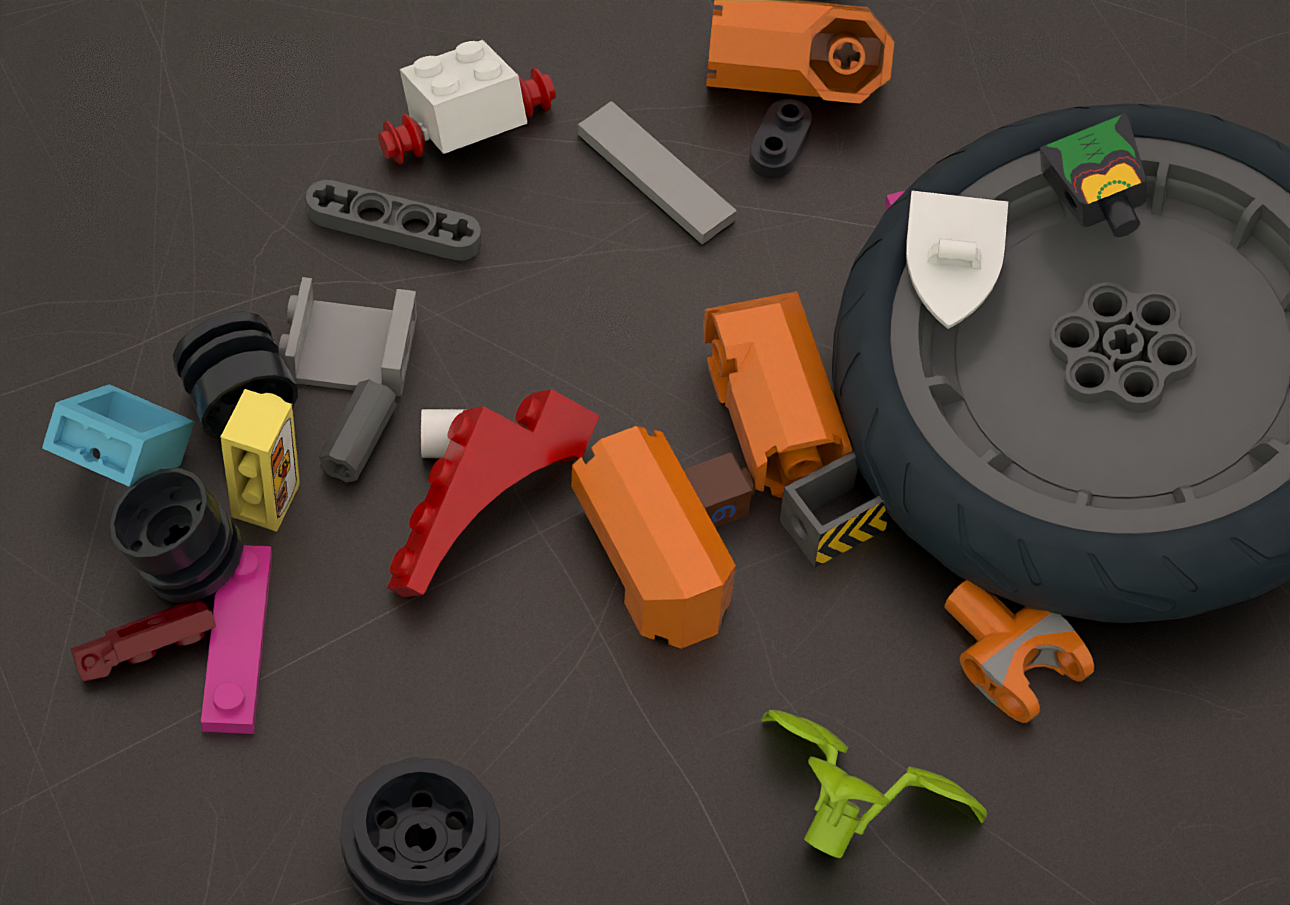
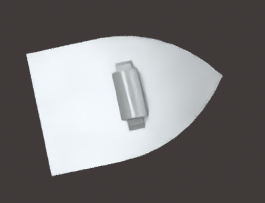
(954, 252)

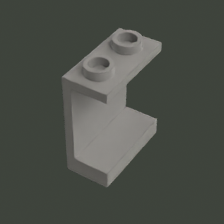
(348, 343)

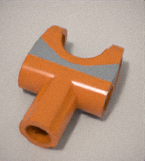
(1013, 644)

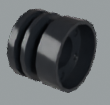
(223, 360)
(176, 535)

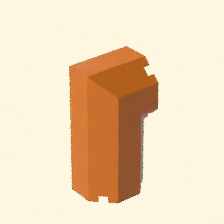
(799, 49)
(774, 389)
(656, 536)

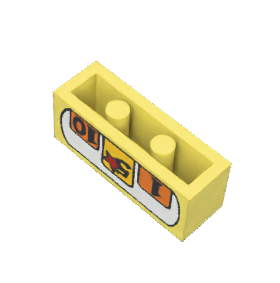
(260, 459)

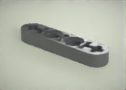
(396, 213)

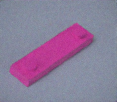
(237, 646)

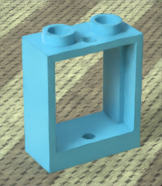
(126, 429)

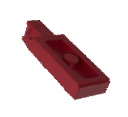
(141, 638)

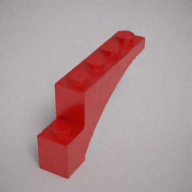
(478, 465)

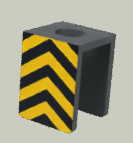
(840, 534)

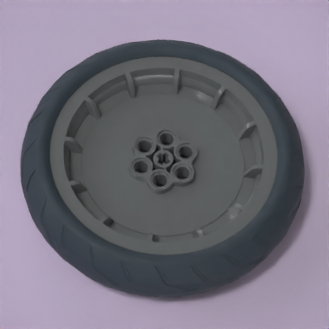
(1068, 488)

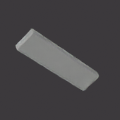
(657, 172)

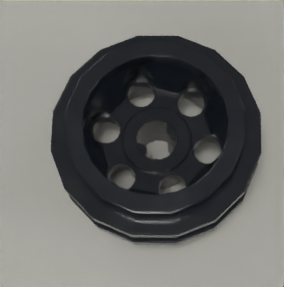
(419, 875)

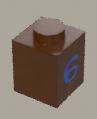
(722, 488)

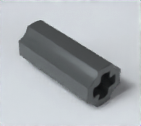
(357, 431)

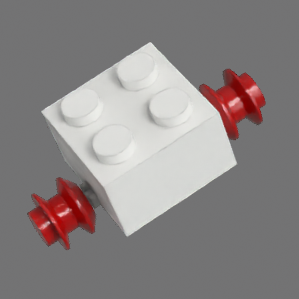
(462, 101)

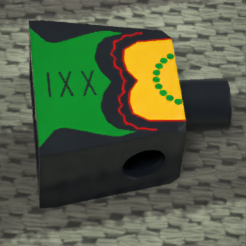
(1098, 175)

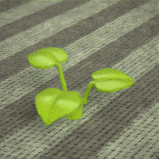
(837, 817)

